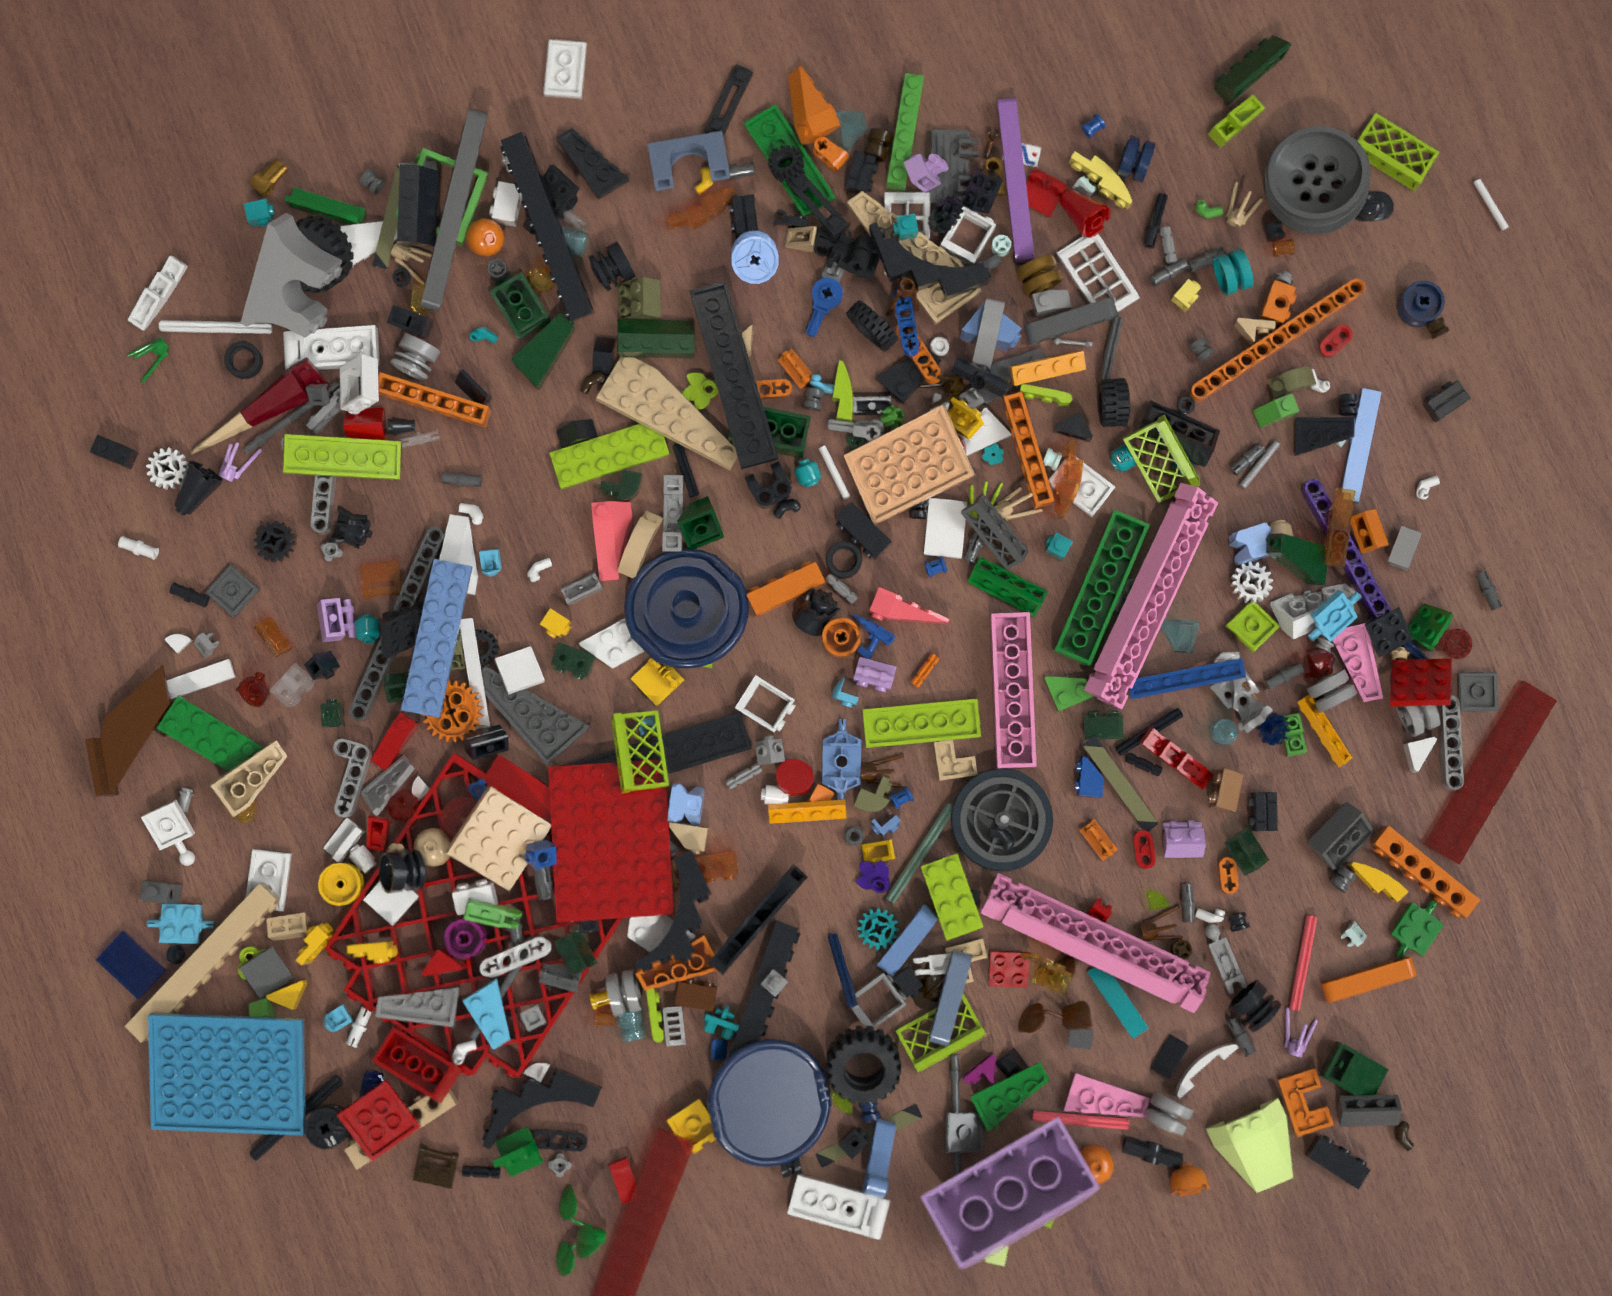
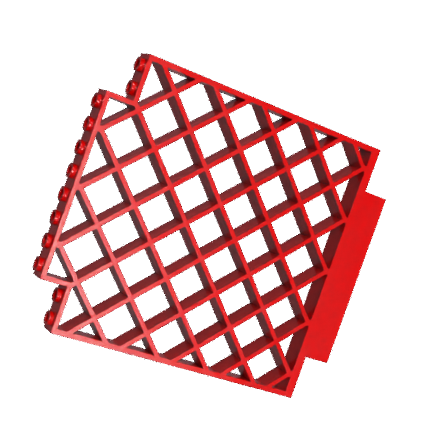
(535, 797)

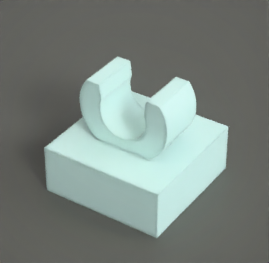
(1084, 186)
(1355, 933)

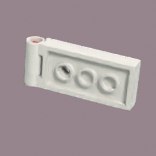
(338, 343)
(827, 1204)

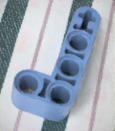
(908, 940)
(878, 1161)

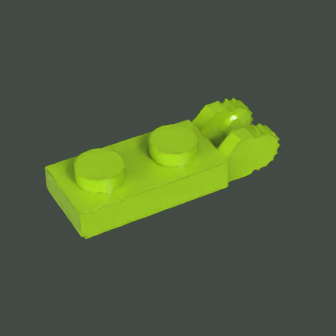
(1045, 394)
(654, 1015)

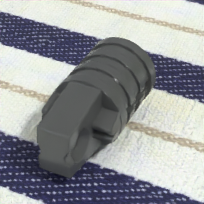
(543, 882)

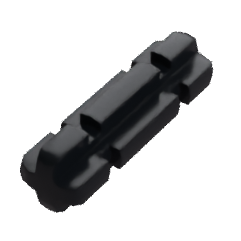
(1143, 764)
(481, 1171)

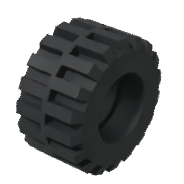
(1113, 402)

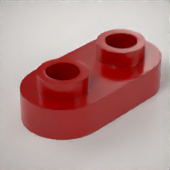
(1334, 341)
(1145, 849)

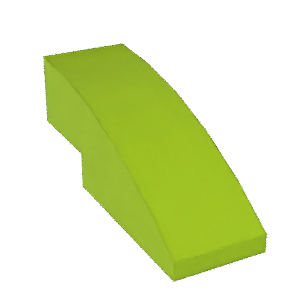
(1236, 121)
(843, 393)

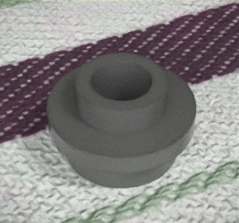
(847, 835)

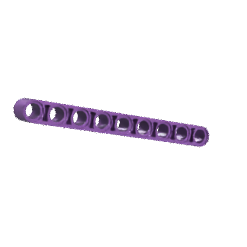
(1016, 180)

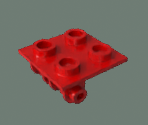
(1044, 191)
(1008, 969)

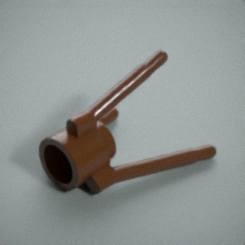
(905, 289)
(869, 772)
(1150, 930)

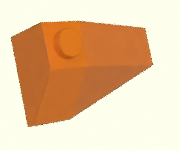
(810, 111)

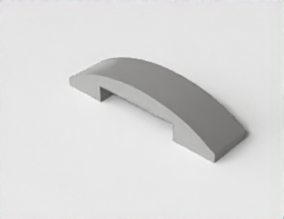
(988, 332)
(672, 511)

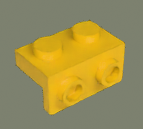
(964, 419)

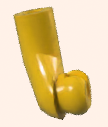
(706, 181)

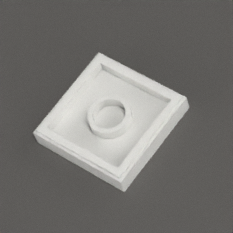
(519, 670)
(390, 905)

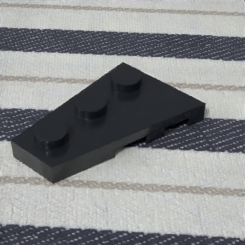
(904, 377)
(1321, 432)

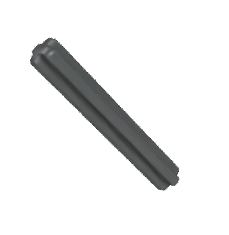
(1110, 349)

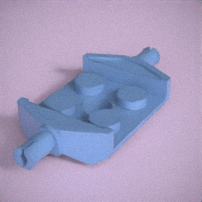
(839, 745)

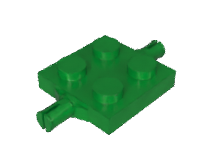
(1416, 929)

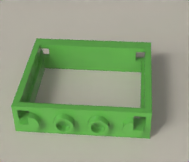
(472, 205)

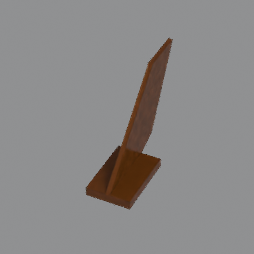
(125, 733)

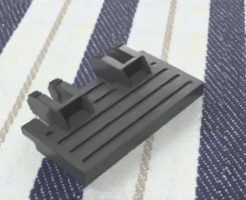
(948, 146)

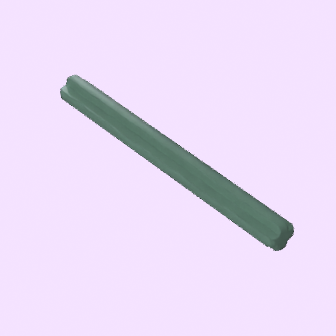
(920, 853)

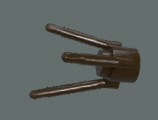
(952, 385)

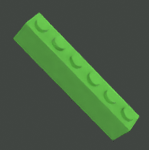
(905, 131)

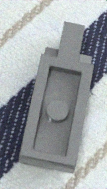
(323, 417)

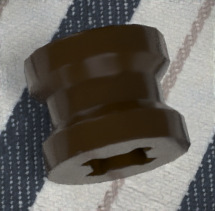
(1437, 328)
(1184, 950)

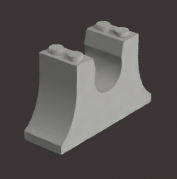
(276, 287)

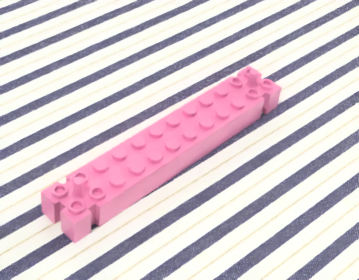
(1151, 596)
(1096, 943)

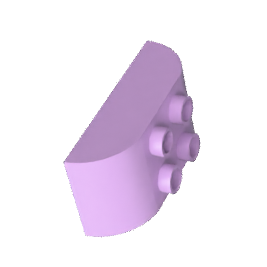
(1010, 1194)

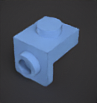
(891, 826)

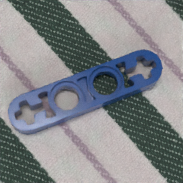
(907, 322)

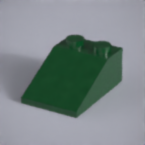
(519, 303)

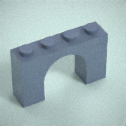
(708, 146)

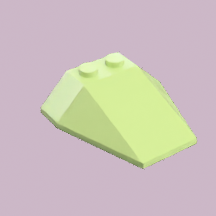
(1256, 1145)

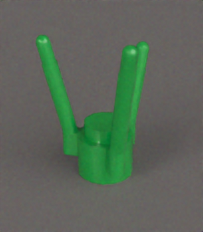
(158, 346)

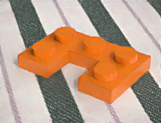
(1301, 1118)

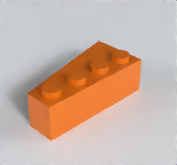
(677, 971)

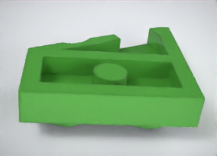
(1066, 691)

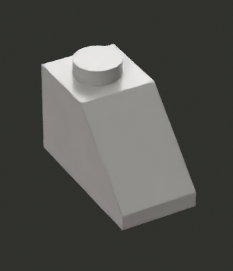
(1050, 302)

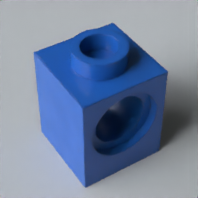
(547, 855)

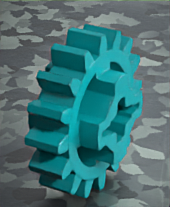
(882, 941)

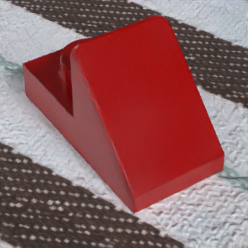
(377, 833)

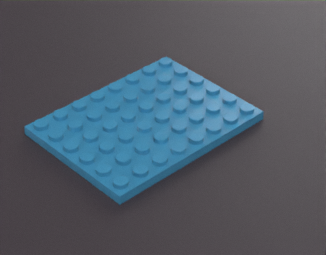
(227, 1074)

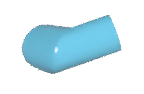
(815, 383)

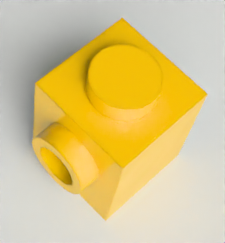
(555, 624)

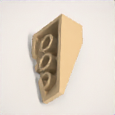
(245, 781)

